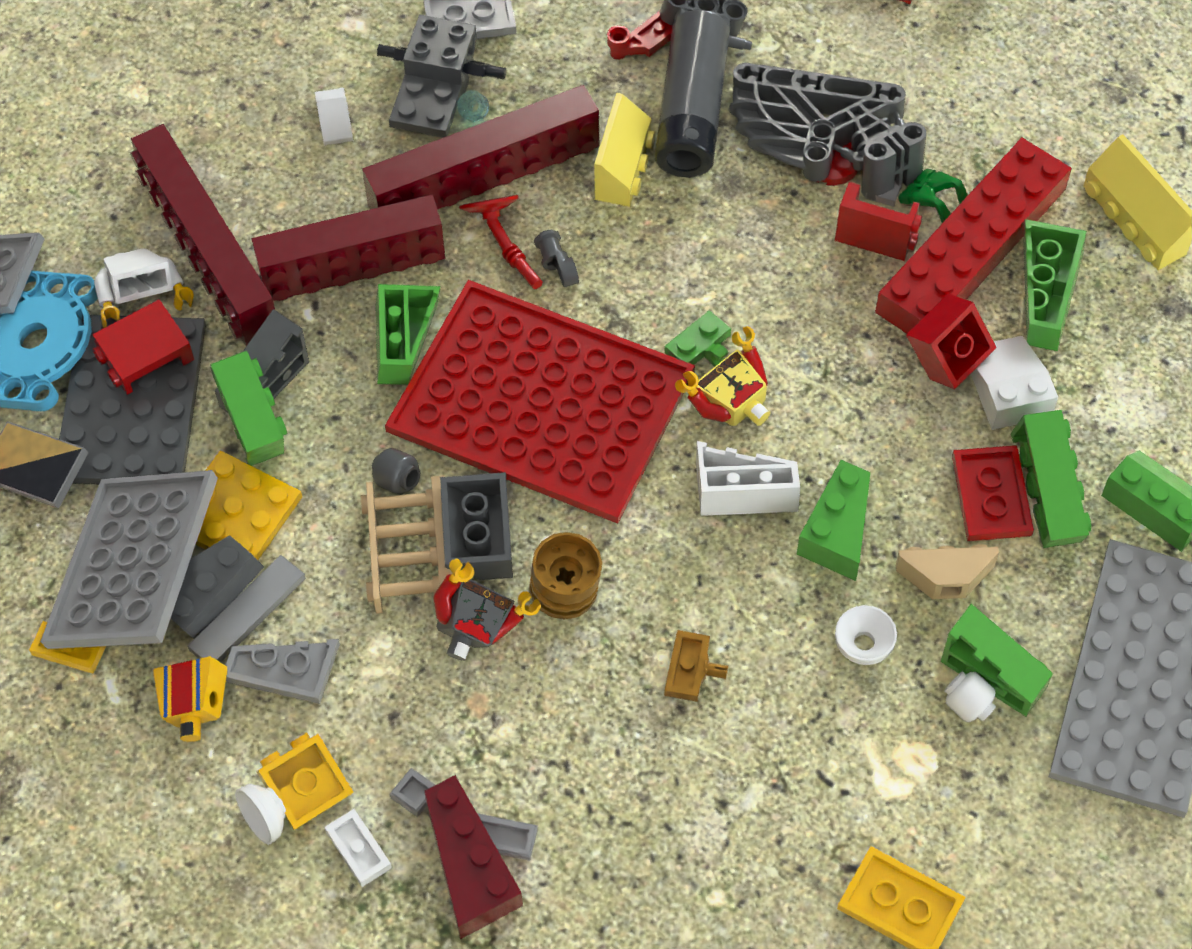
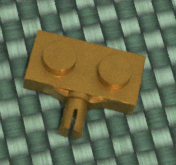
(690, 666)

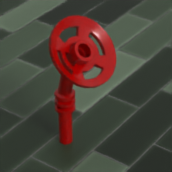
(511, 253)

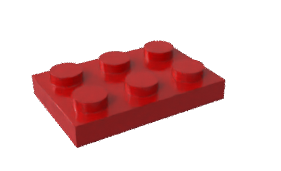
(992, 493)

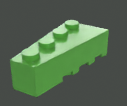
(1050, 276)
(1052, 478)

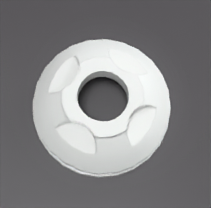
(869, 622)
(261, 811)

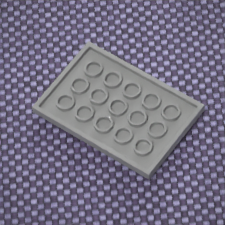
(130, 561)

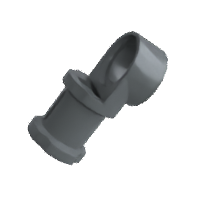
(555, 257)

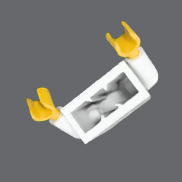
(137, 276)

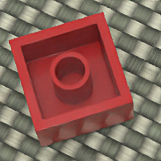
(951, 341)

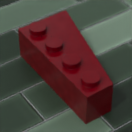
(472, 866)

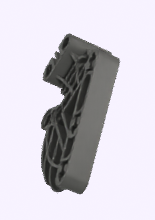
(785, 120)

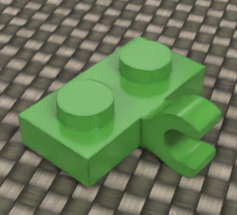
(701, 340)

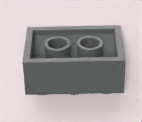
(477, 524)

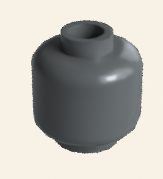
(395, 471)

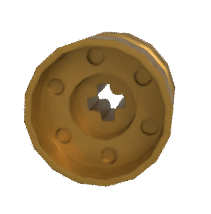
(565, 575)

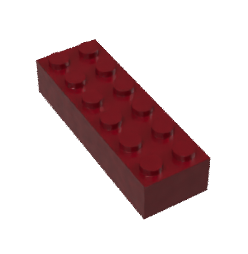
(350, 248)

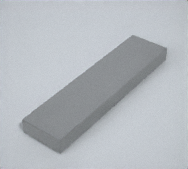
(247, 610)

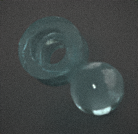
(466, 104)

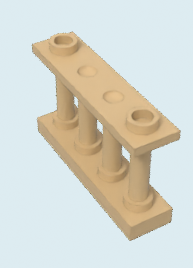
(433, 527)

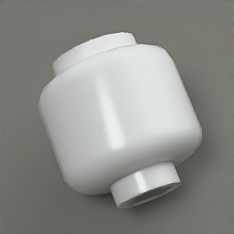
(970, 696)

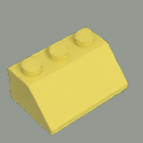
(622, 153)

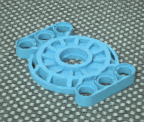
(63, 347)

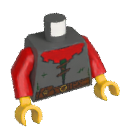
(474, 612)

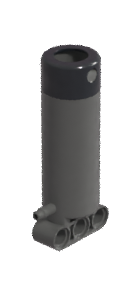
(695, 81)

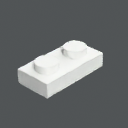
(358, 847)

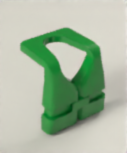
(925, 190)

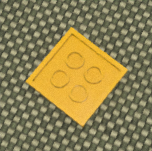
(245, 505)

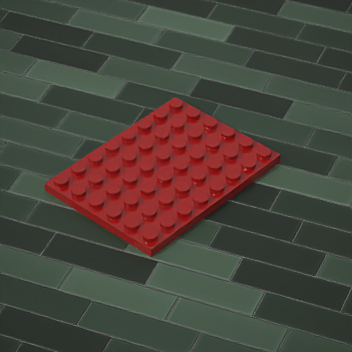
(540, 400)

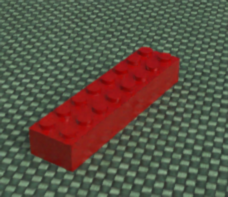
(975, 235)

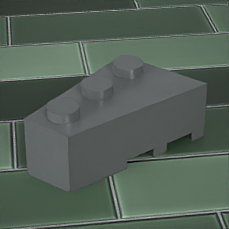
(280, 353)
(213, 583)

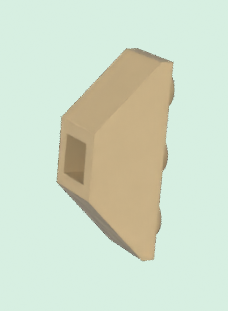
(946, 570)

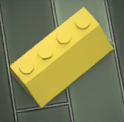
(1140, 203)

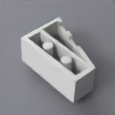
(745, 483)

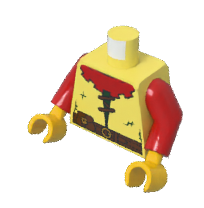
(731, 388)

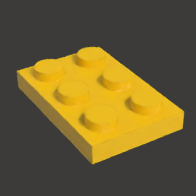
(900, 902)

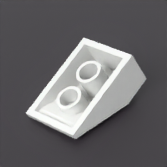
(1013, 383)

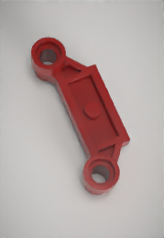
(644, 39)

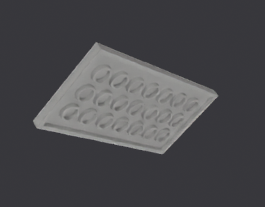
(1133, 685)

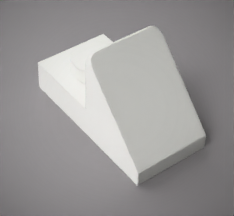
(334, 116)

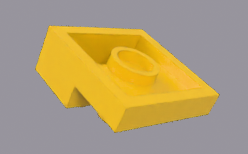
(305, 779)

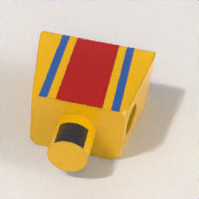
(190, 694)

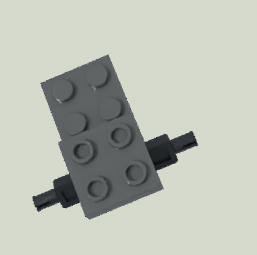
(435, 74)

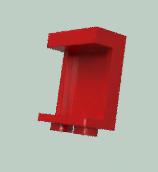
(876, 227)
(140, 344)

